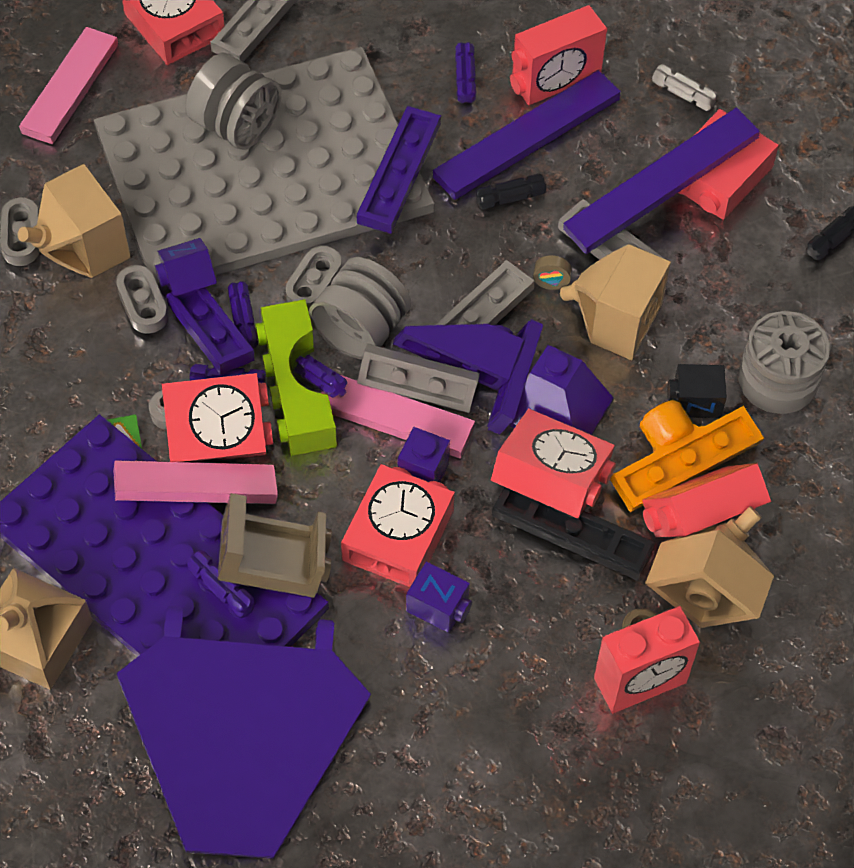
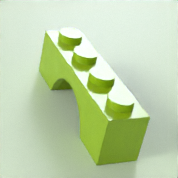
(306, 414)

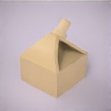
(78, 225)
(620, 298)
(713, 573)
(39, 627)

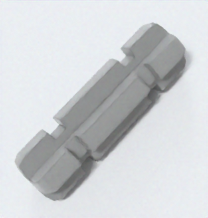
(684, 87)

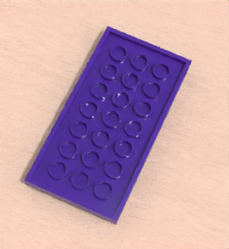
(135, 554)

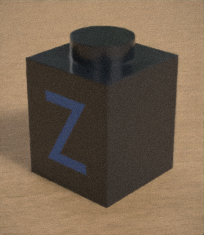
(699, 389)

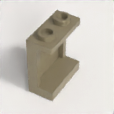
(273, 551)

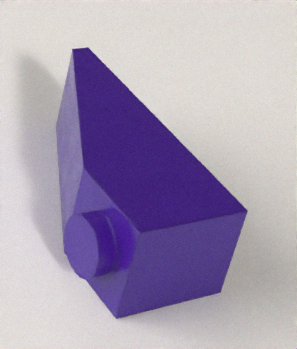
(472, 347)

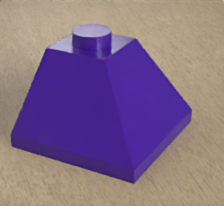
(564, 391)

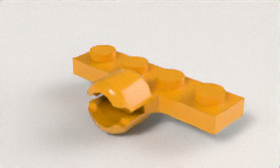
(682, 450)

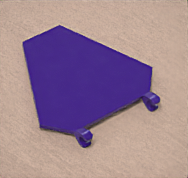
(239, 732)

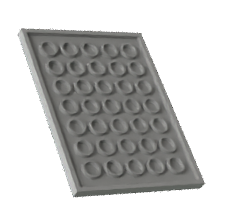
(262, 201)

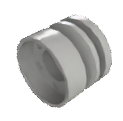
(233, 100)
(359, 307)
(783, 362)

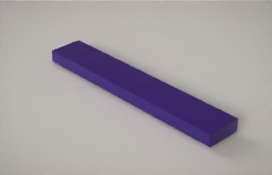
(526, 135)
(661, 180)

